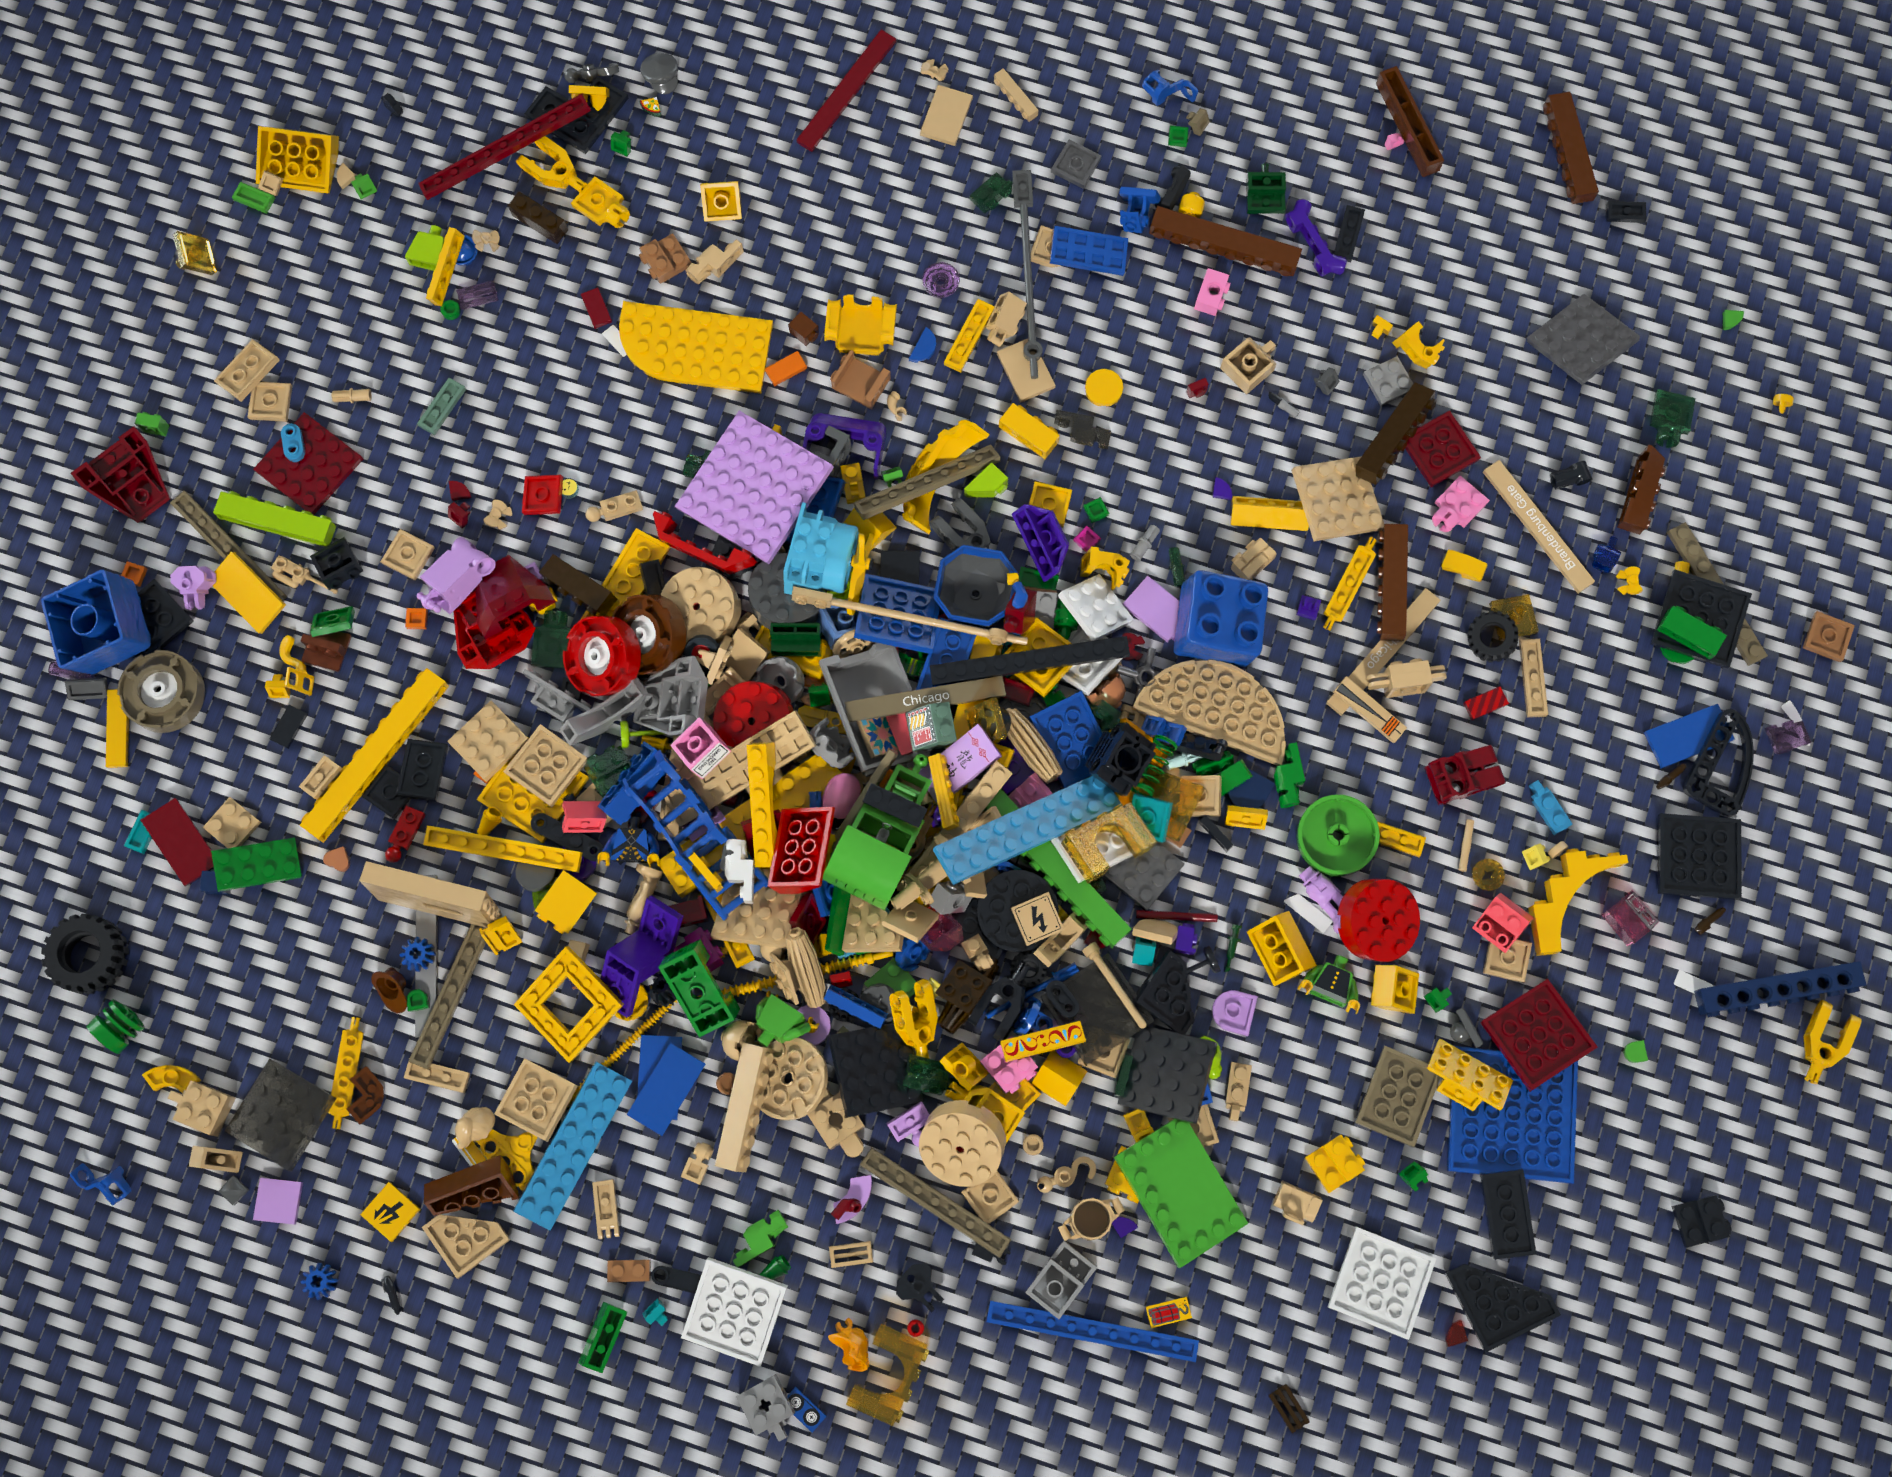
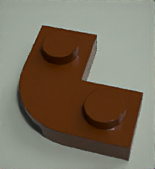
(371, 1097)

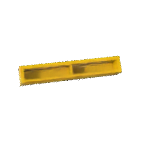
(943, 791)

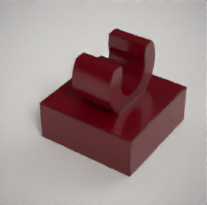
(459, 514)

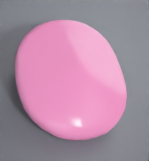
(841, 794)

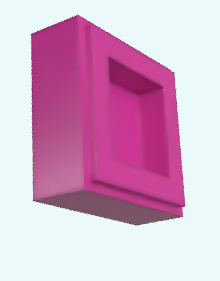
(1086, 539)

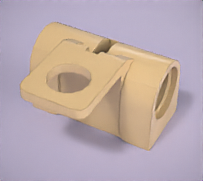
(320, 777)
(1297, 1203)

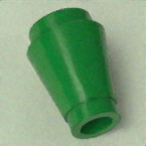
(776, 1268)

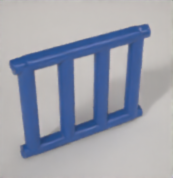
(712, 895)

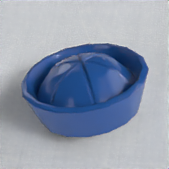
(467, 252)

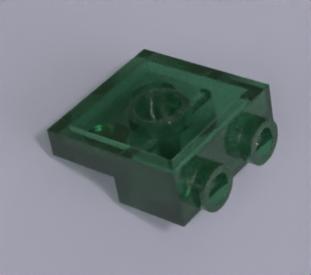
(606, 768)

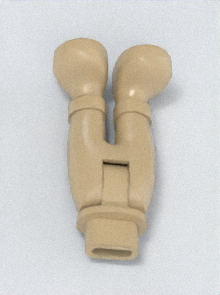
(646, 889)

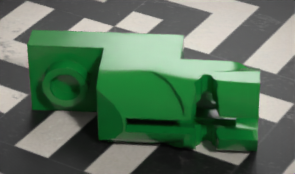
(1289, 776)

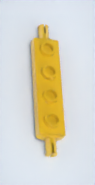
(1349, 583)
(346, 1068)

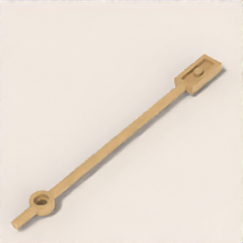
(822, 600)

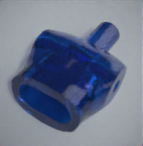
(1606, 557)

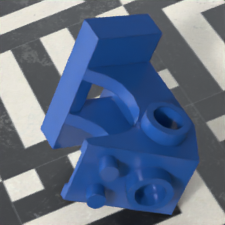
(1140, 200)

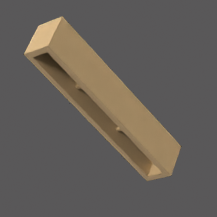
(744, 1107)

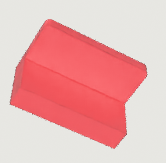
(583, 817)

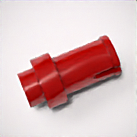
(915, 1328)

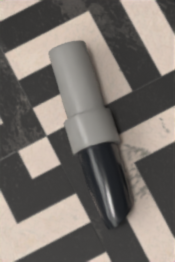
(1283, 404)

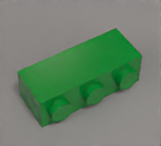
(1692, 632)
(602, 1337)

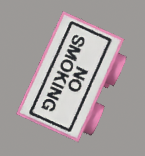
(700, 748)

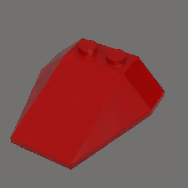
(486, 654)

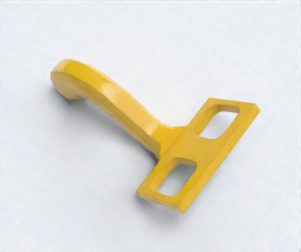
(300, 668)

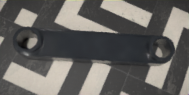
(677, 1279)

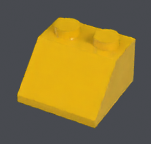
(1395, 988)

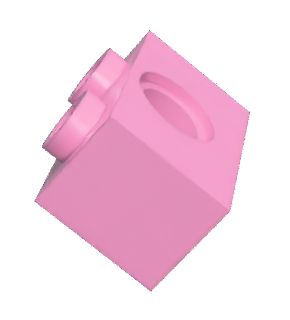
(1216, 282)

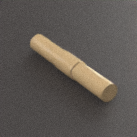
(1466, 845)

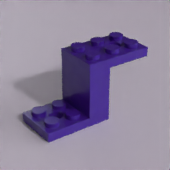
(641, 952)

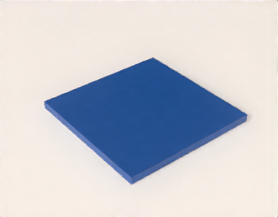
(1528, 1134)

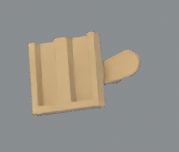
(920, 885)

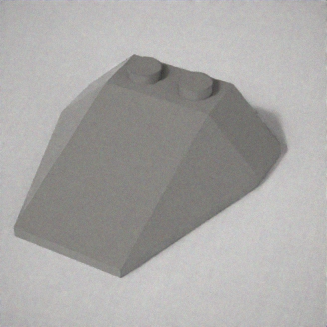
(674, 697)

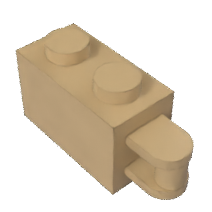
(1005, 318)

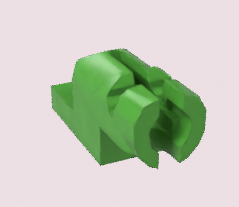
(759, 1238)

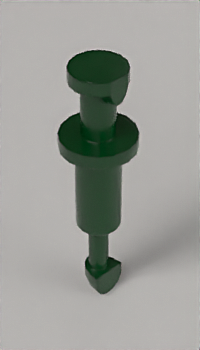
(1232, 945)

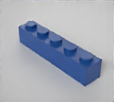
(855, 1006)

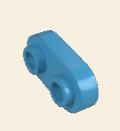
(292, 441)

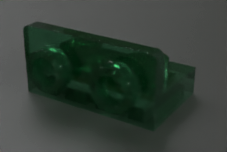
(991, 192)
(1107, 713)
(925, 1075)

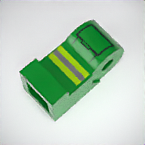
(912, 667)

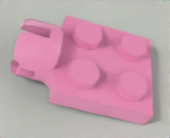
(1458, 505)

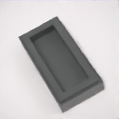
(86, 688)

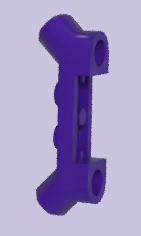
(1324, 261)

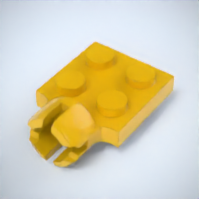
(601, 204)

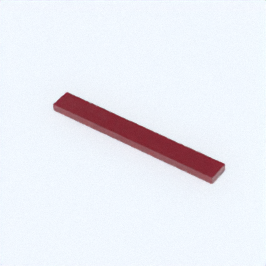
(846, 90)

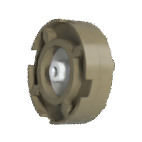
(161, 691)

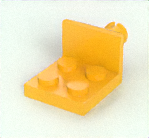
(980, 1096)

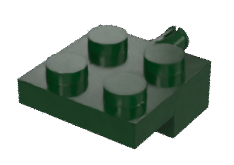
(1266, 191)

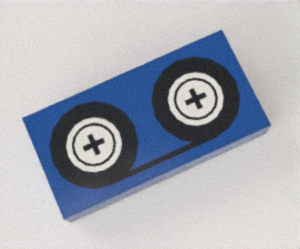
(805, 1410)

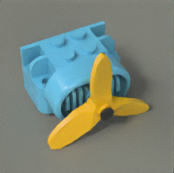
(824, 555)

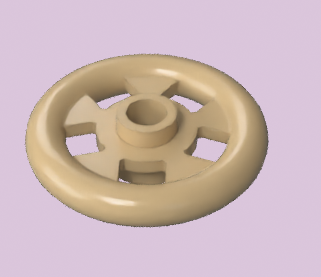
(853, 645)

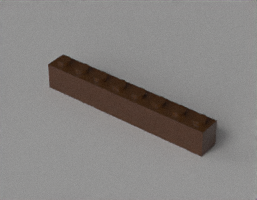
(1225, 241)

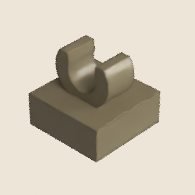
(1198, 121)

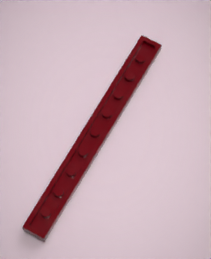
(504, 146)

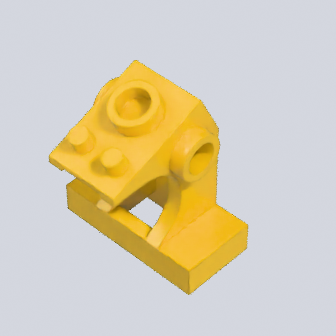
(1416, 350)
(1096, 559)

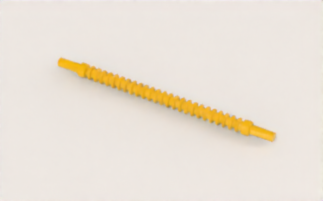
(868, 958)

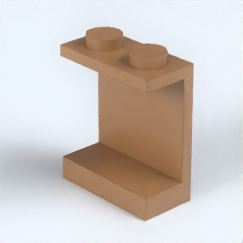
(859, 380)

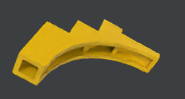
(1559, 891)

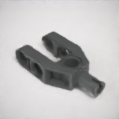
(951, 538)

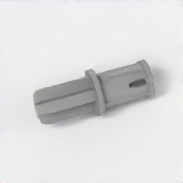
(1145, 543)

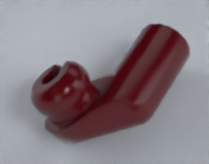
(846, 1205)

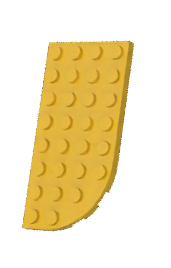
(696, 346)

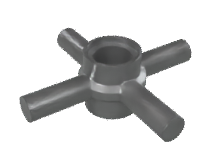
(1136, 674)

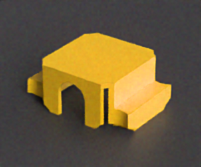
(860, 327)

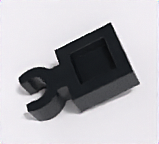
(984, 1254)

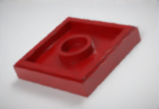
(542, 494)

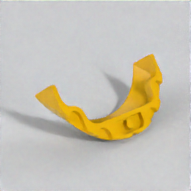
(945, 449)

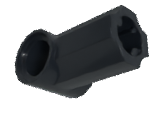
(1575, 474)

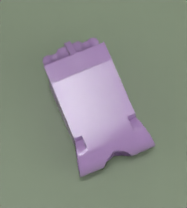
(454, 576)

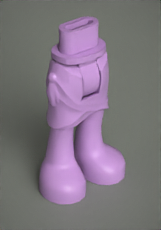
(1322, 891)

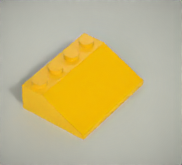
(299, 157)

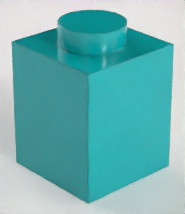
(1143, 951)

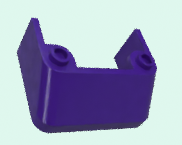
(870, 432)

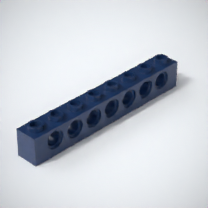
(1851, 974)

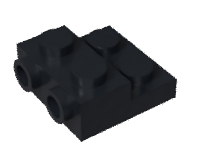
(336, 564)
(1701, 1221)

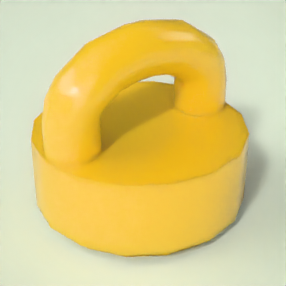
(1783, 401)

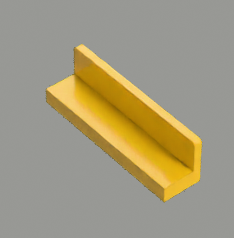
(1268, 513)

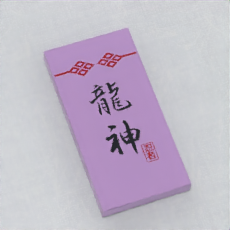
(966, 759)

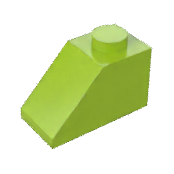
(987, 483)

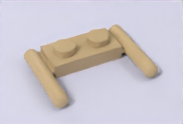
(717, 689)

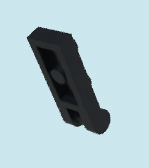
(1202, 747)

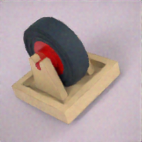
(709, 654)

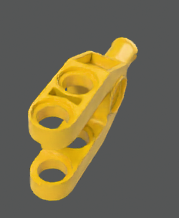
(553, 177)
(922, 1031)
(1813, 1044)

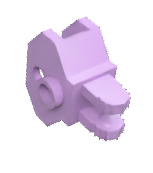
(193, 584)

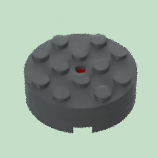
(768, 596)

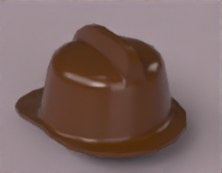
(390, 987)

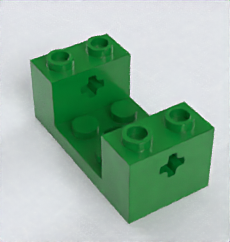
(688, 970)

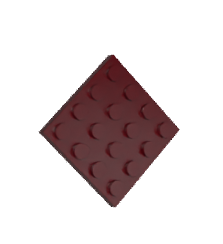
(315, 476)
(1538, 1035)

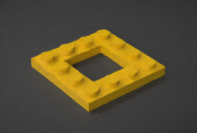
(532, 1004)

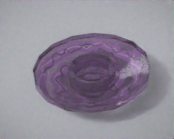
(941, 272)

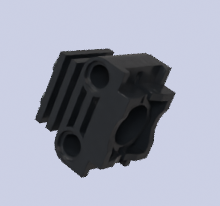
(1134, 756)

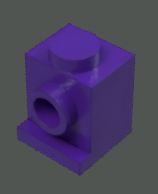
(1185, 939)

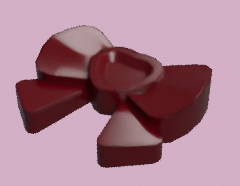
(1132, 641)

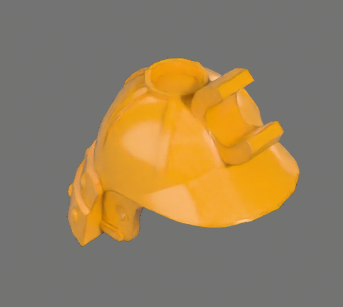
(854, 1346)

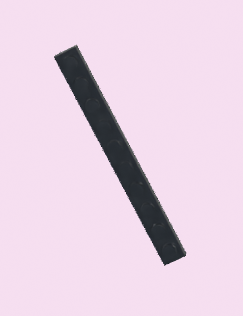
(1029, 661)

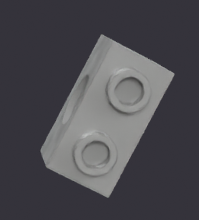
(950, 898)

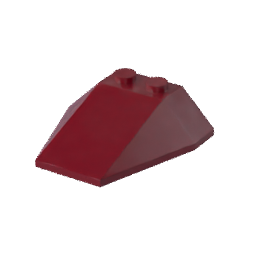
(125, 477)
(506, 592)

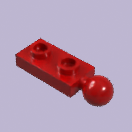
(404, 833)

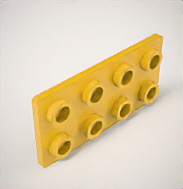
(1467, 1078)

